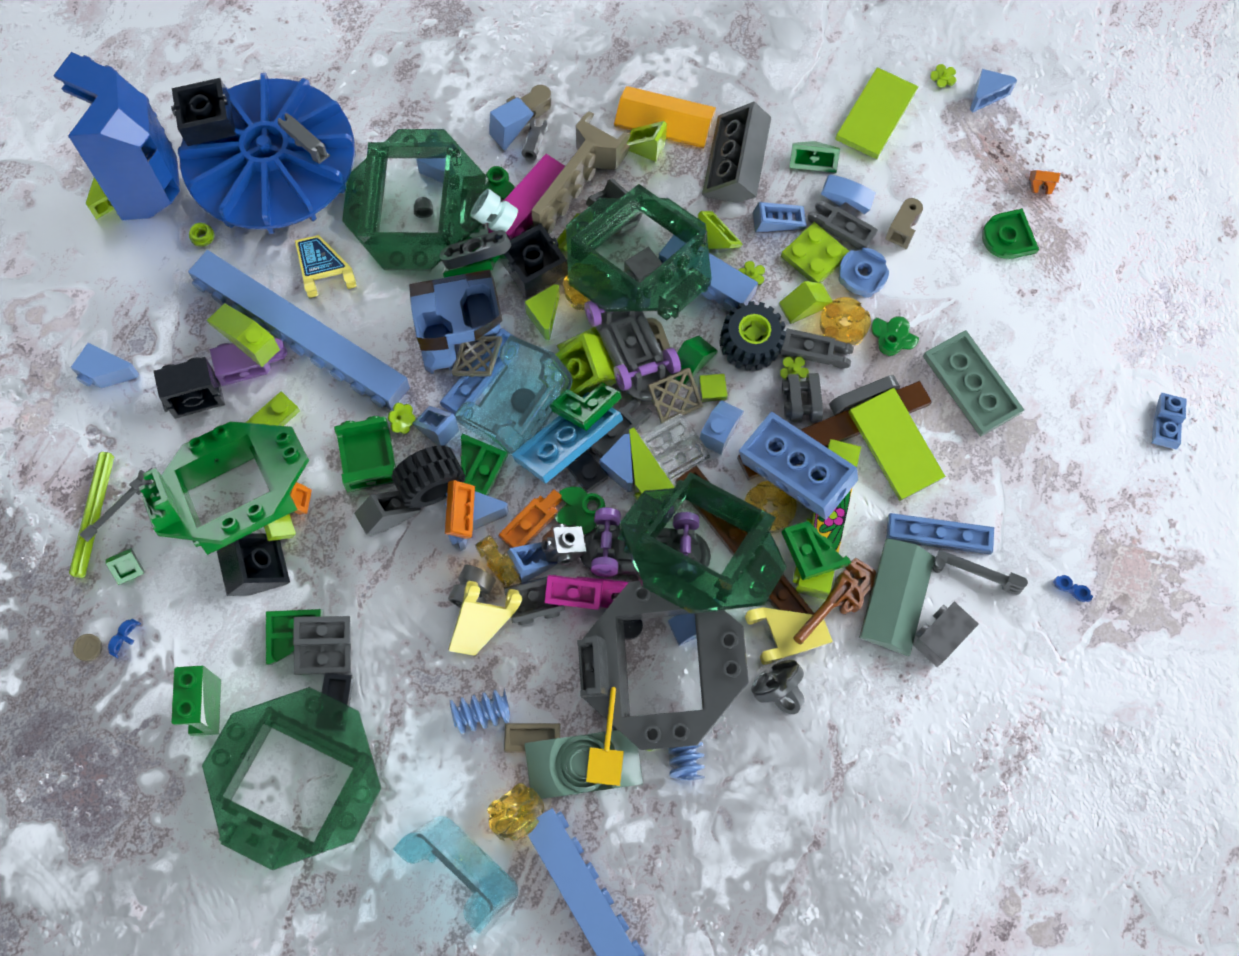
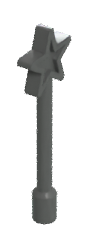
(91, 530)

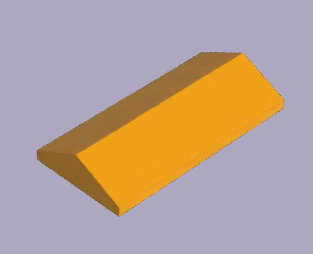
(685, 120)

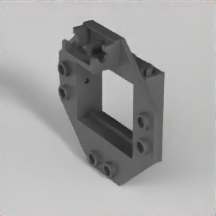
(604, 666)

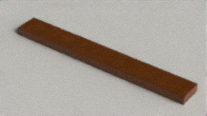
(843, 427)
(784, 595)

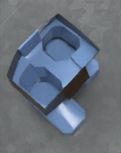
(453, 313)

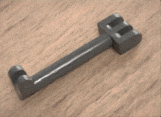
(1013, 583)

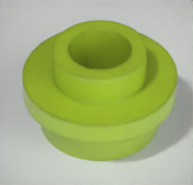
(199, 229)

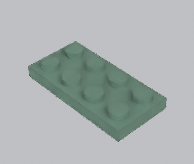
(973, 383)

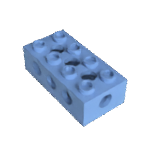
(799, 481)

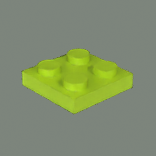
(814, 254)

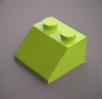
(588, 363)

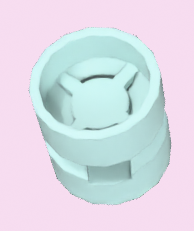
(492, 211)

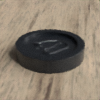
(632, 629)

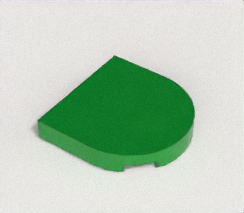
(1009, 235)

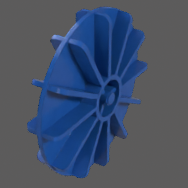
(261, 173)

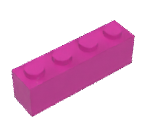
(529, 192)

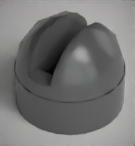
(423, 207)

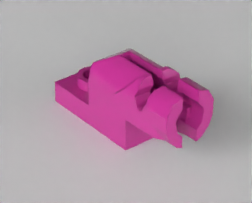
(582, 591)

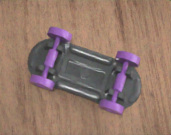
(633, 350)
(606, 552)

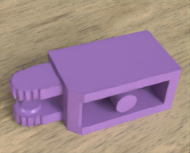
(234, 365)

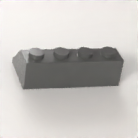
(737, 154)

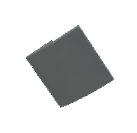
(322, 645)

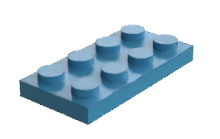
(561, 444)

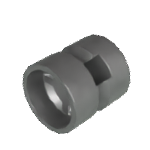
(472, 573)

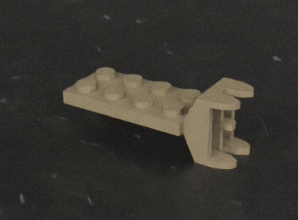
(594, 151)

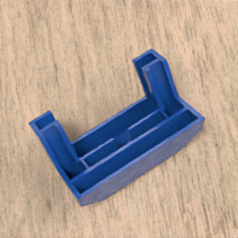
(121, 139)

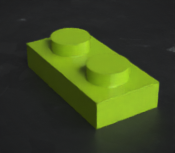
(276, 411)

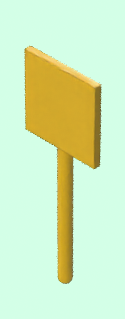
(606, 764)

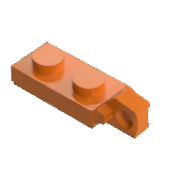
(531, 520)

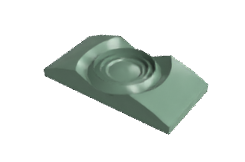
(561, 764)

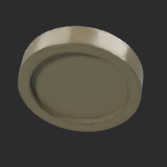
(87, 647)

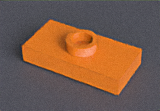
(459, 509)

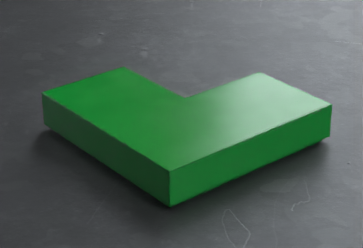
(586, 410)

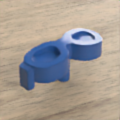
(1081, 592)
(123, 631)

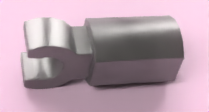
(534, 140)

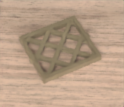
(492, 358)
(693, 388)

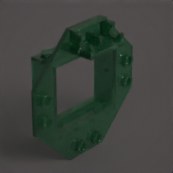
(460, 191)
(666, 288)
(685, 582)
(316, 722)

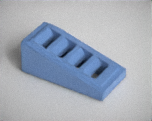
(764, 219)

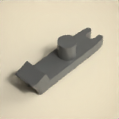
(304, 138)

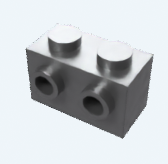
(945, 634)

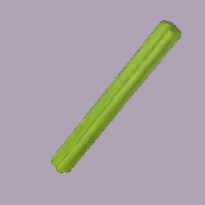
(91, 513)

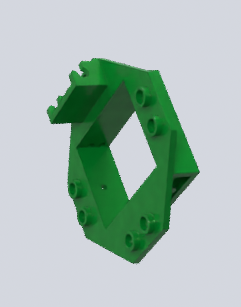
(232, 444)

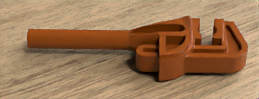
(844, 593)

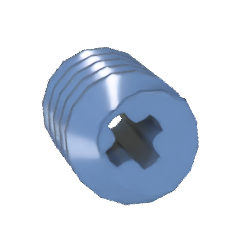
(480, 711)
(686, 763)

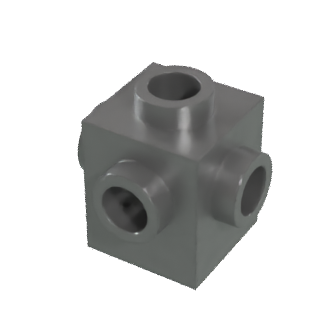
(563, 544)

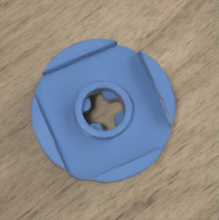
(857, 283)

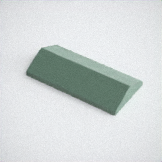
(897, 596)

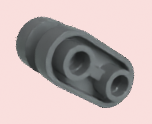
(793, 408)

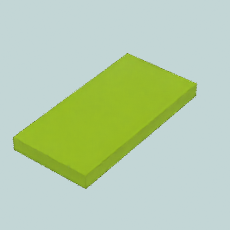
(876, 113)
(896, 444)

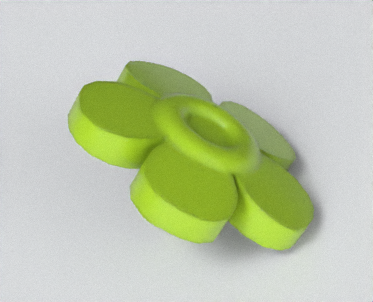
(943, 76)
(754, 273)
(794, 367)

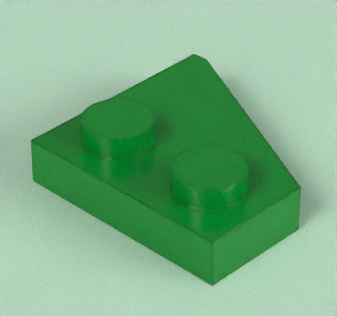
(481, 463)
(812, 551)
(281, 632)

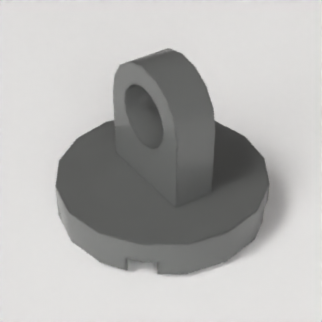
(779, 684)

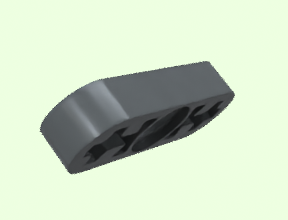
(461, 253)
(863, 394)

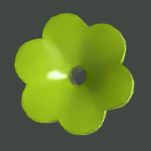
(401, 418)

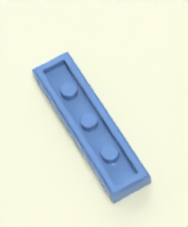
(471, 388)
(940, 533)

